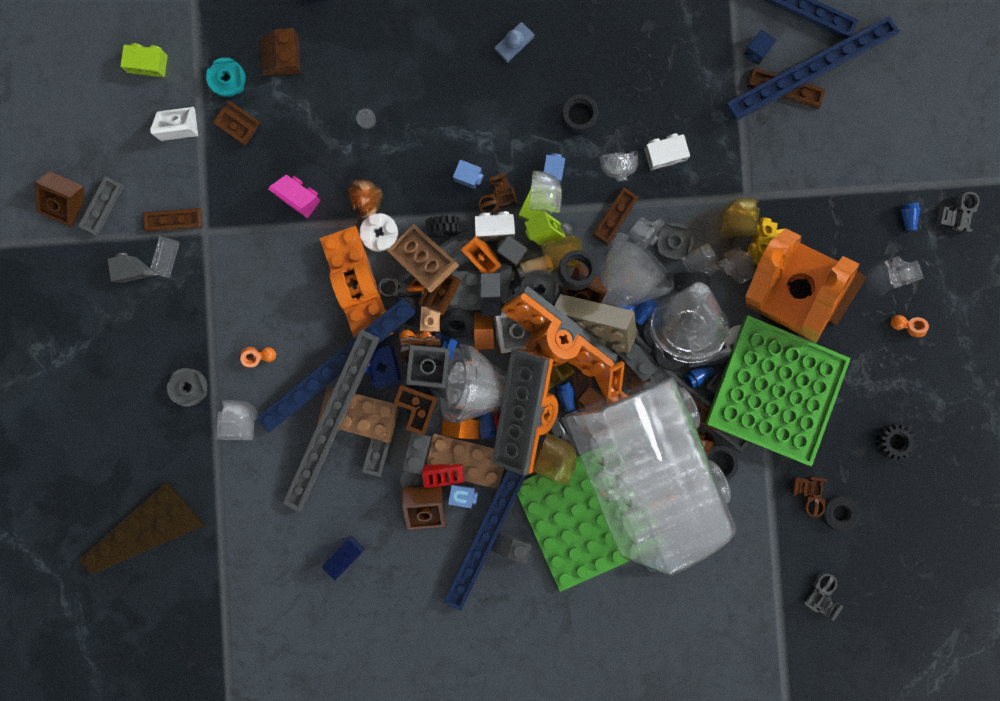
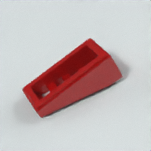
(435, 481)

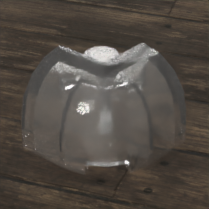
(545, 193)
(236, 420)

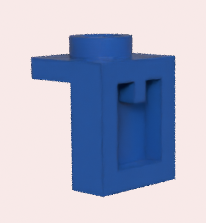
(447, 342)

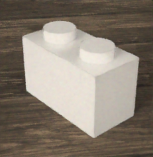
(667, 151)

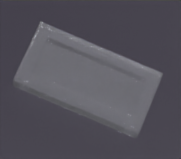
(164, 256)

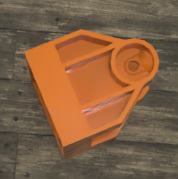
(789, 261)

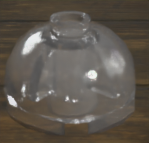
(619, 164)

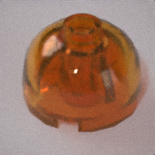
(365, 197)

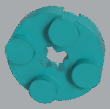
(217, 71)

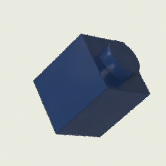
(759, 47)

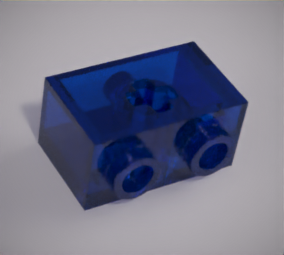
(392, 375)
(343, 558)

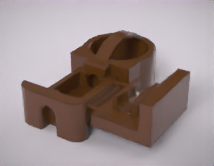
(503, 196)
(814, 491)

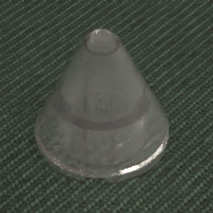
(632, 274)
(690, 324)
(472, 386)

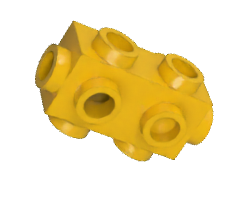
(764, 234)

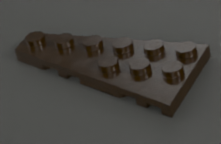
(150, 525)

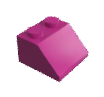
(295, 195)

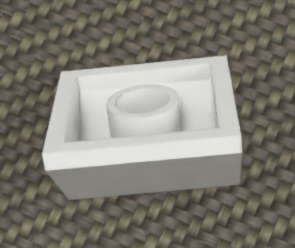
(175, 124)

